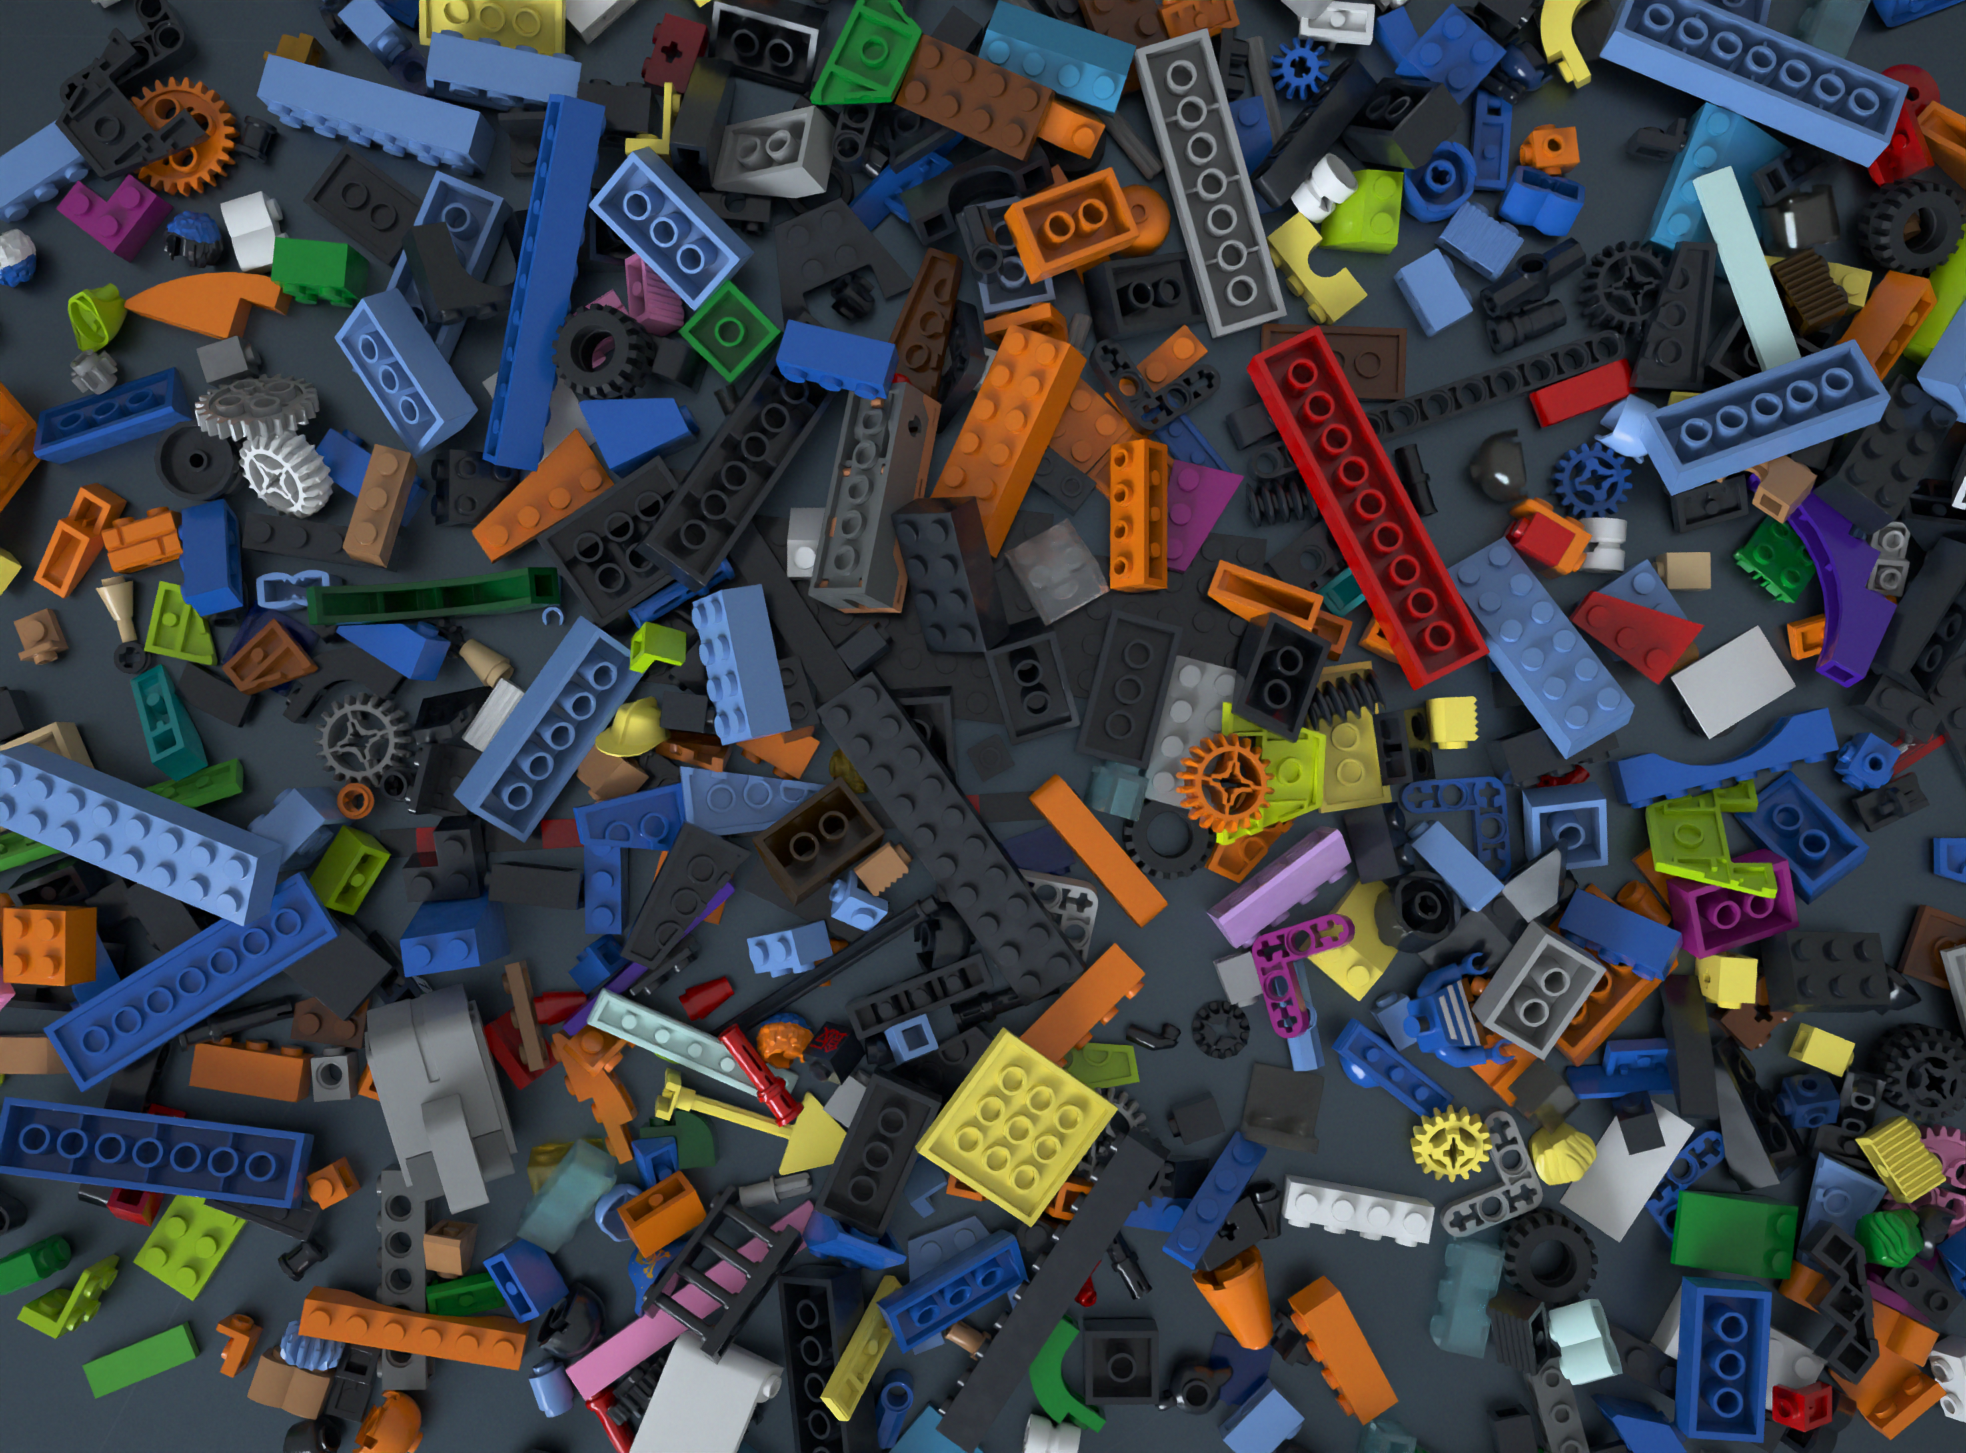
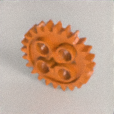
(208, 155)

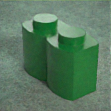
(33, 1263)

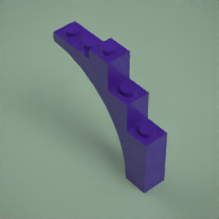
(1843, 563)

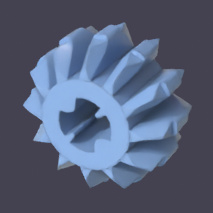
(309, 1351)

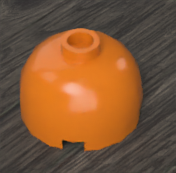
(1151, 218)
(391, 1426)

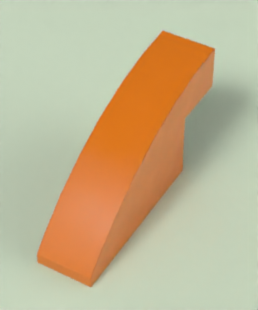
(1946, 139)
(210, 302)
(1255, 594)

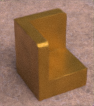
(302, 49)

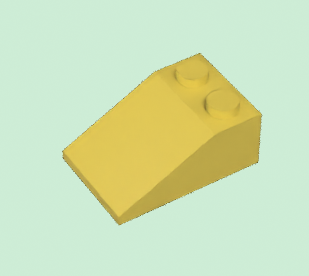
(1366, 957)

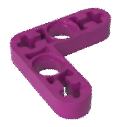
(1283, 965)

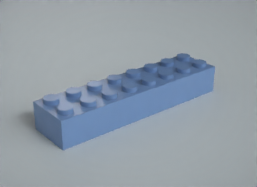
(1758, 74)
(138, 834)

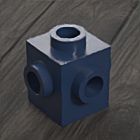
(1809, 1100)

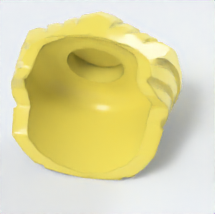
(1561, 1155)

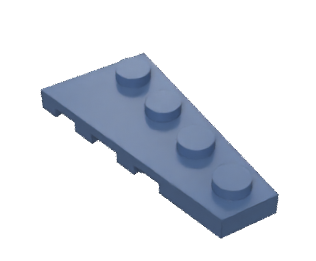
(739, 802)

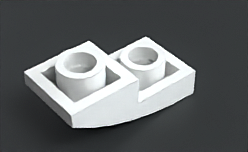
(1891, 566)

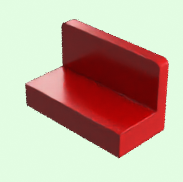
(504, 1044)

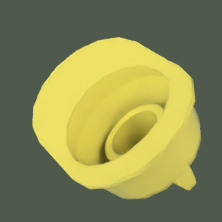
(633, 729)

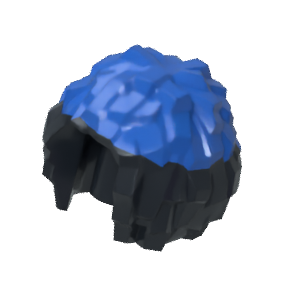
(194, 237)

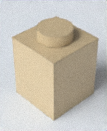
(1684, 570)

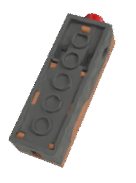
(876, 471)

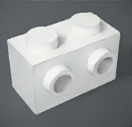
(1949, 1370)

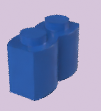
(1541, 201)

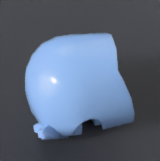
(1626, 422)

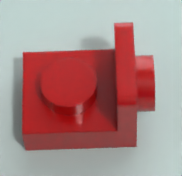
(1802, 1407)

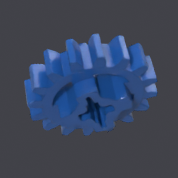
(1588, 467)

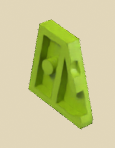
(178, 628)

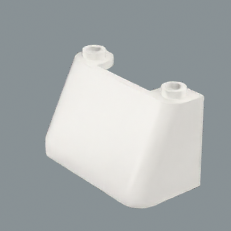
(705, 1403)

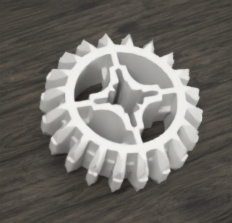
(287, 473)

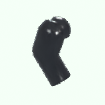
(1154, 1041)

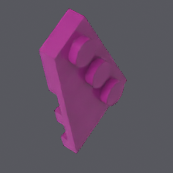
(1193, 506)

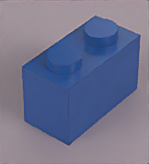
(526, 1278)

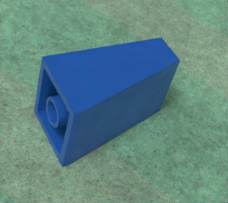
(454, 935)

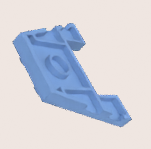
(939, 1245)

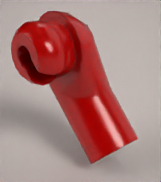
(1576, 776)

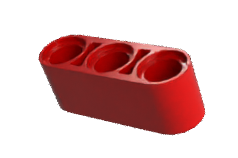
(1583, 393)

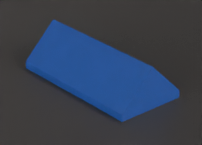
(111, 417)
(953, 1289)

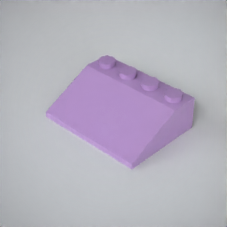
(1280, 886)

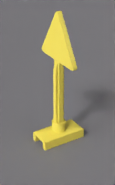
(812, 1137)

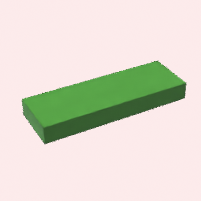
(141, 1360)

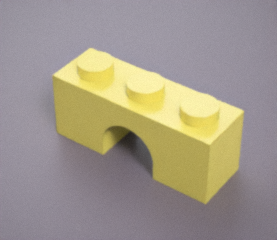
(1327, 296)

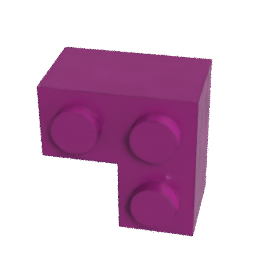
(121, 222)

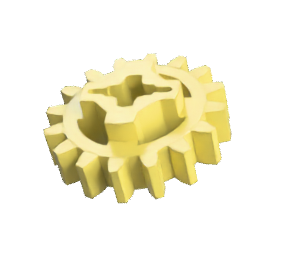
(1449, 1156)

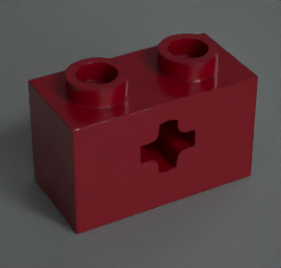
(674, 37)

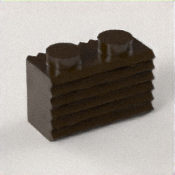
(1808, 292)

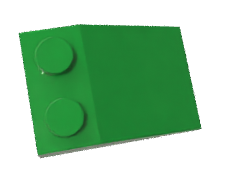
(1734, 1233)

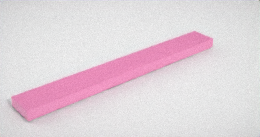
(649, 1335)

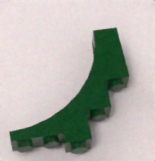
(434, 599)

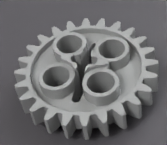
(257, 407)

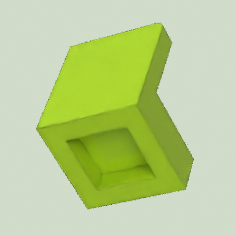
(656, 643)

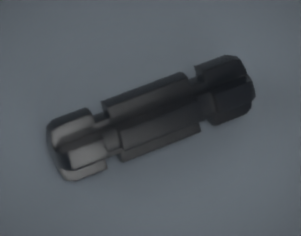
(1501, 85)

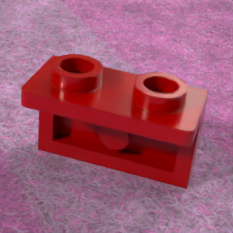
(1906, 153)

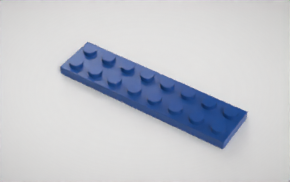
(190, 984)

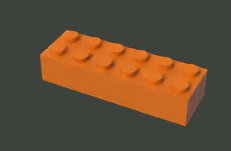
(1010, 427)

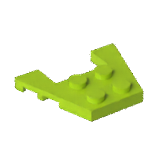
(1692, 842)

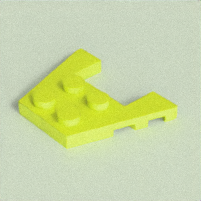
(1296, 769)

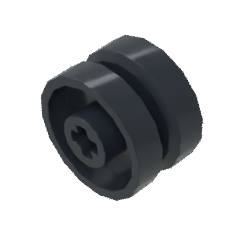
(199, 464)

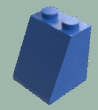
(639, 430)

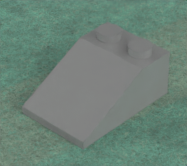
(777, 155)

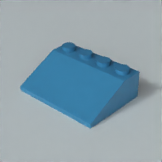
(1713, 142)

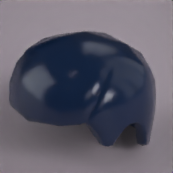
(1525, 65)

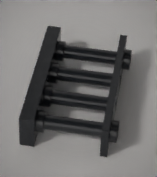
(738, 1306)

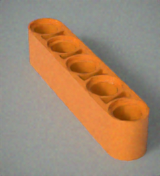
(1098, 850)

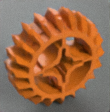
(1223, 797)

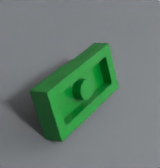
(464, 1295)

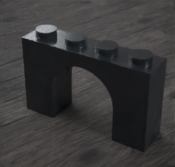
(442, 282)

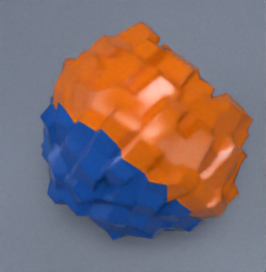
(783, 1039)

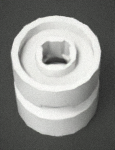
(1329, 183)
(1604, 546)
(1045, 1438)

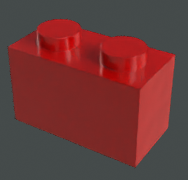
(1539, 540)

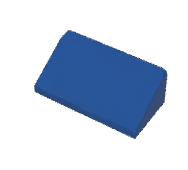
(655, 1159)

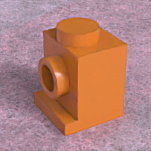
(328, 1186)

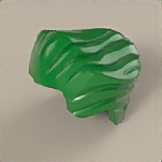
(1889, 1237)

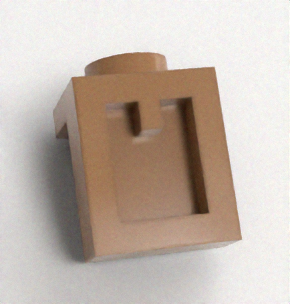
(40, 637)

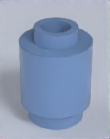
(551, 1387)

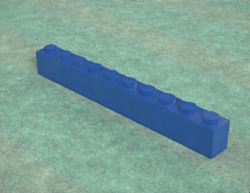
(544, 281)

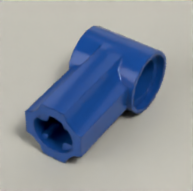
(892, 1409)

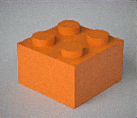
(49, 944)

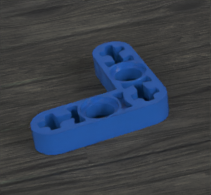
(1471, 801)
(1668, 1195)

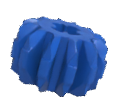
(1311, 64)

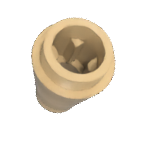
(486, 663)

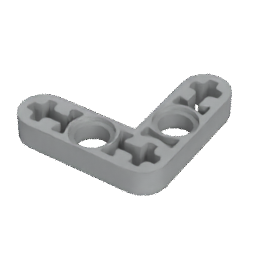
(1070, 911)
(1510, 1182)

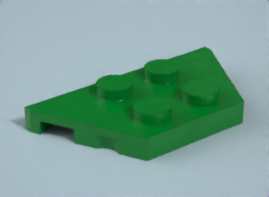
(869, 55)

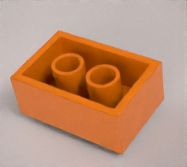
(1071, 225)

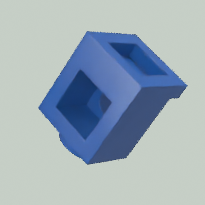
(598, 963)

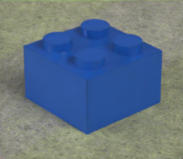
(1452, 53)

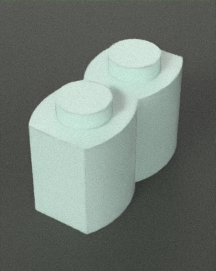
(1584, 1342)

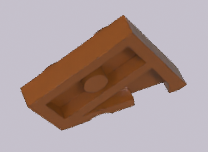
(268, 660)
(696, 749)

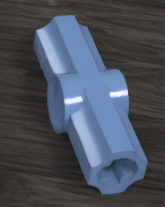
(1304, 1050)

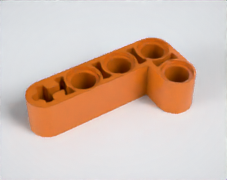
(1891, 1327)

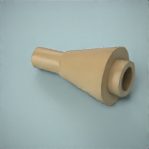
(119, 601)

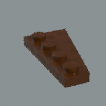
(926, 321)

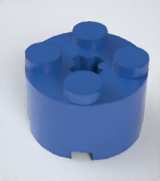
(1438, 201)

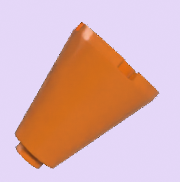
(1240, 1297)

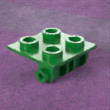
(1779, 558)

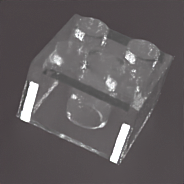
(1057, 572)

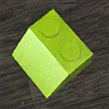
(1368, 217)

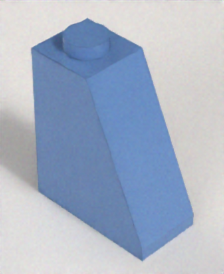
(1455, 864)

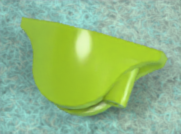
(96, 316)

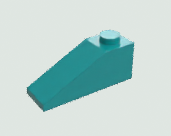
(167, 725)

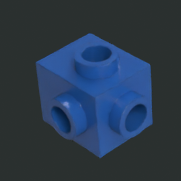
(1866, 761)

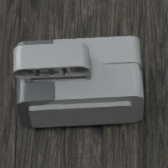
(441, 1096)

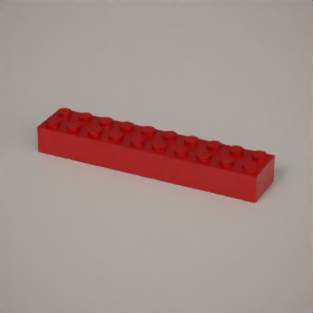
(1366, 508)

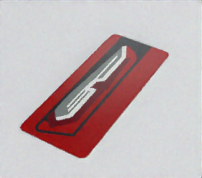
(1914, 752)

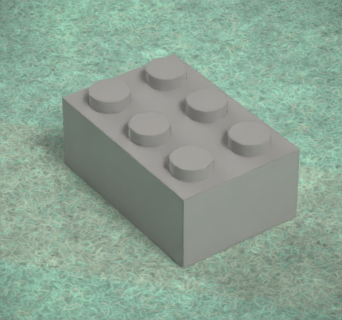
(1538, 989)

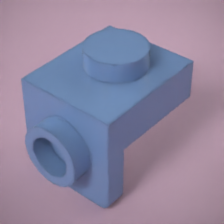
(855, 905)

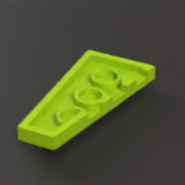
(1102, 1065)

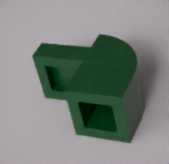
(694, 1135)

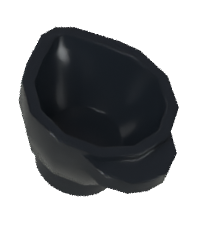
(1901, 992)

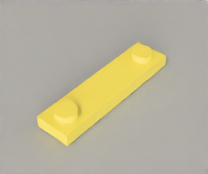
(860, 1357)

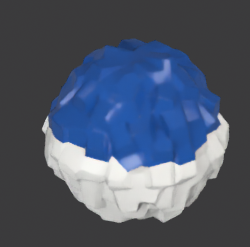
(16, 258)

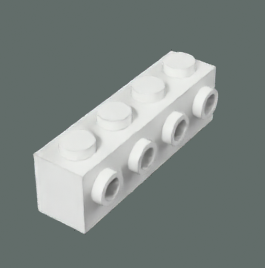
(1356, 1209)

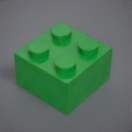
(319, 271)
(731, 332)

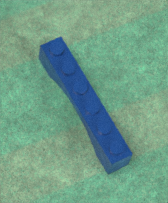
(1791, 738)

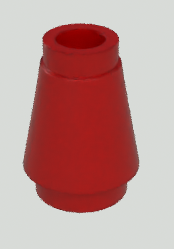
(705, 998)
(557, 1005)

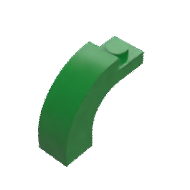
(1050, 1385)

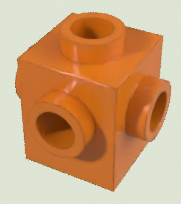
(1551, 150)

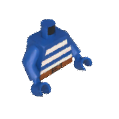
(1444, 1018)

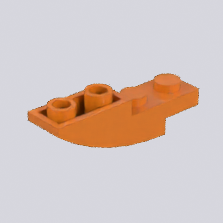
(612, 1101)

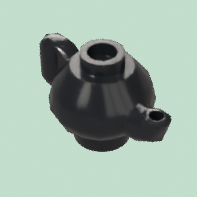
(1194, 1388)

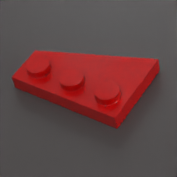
(1635, 633)

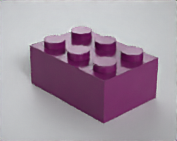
(1724, 918)

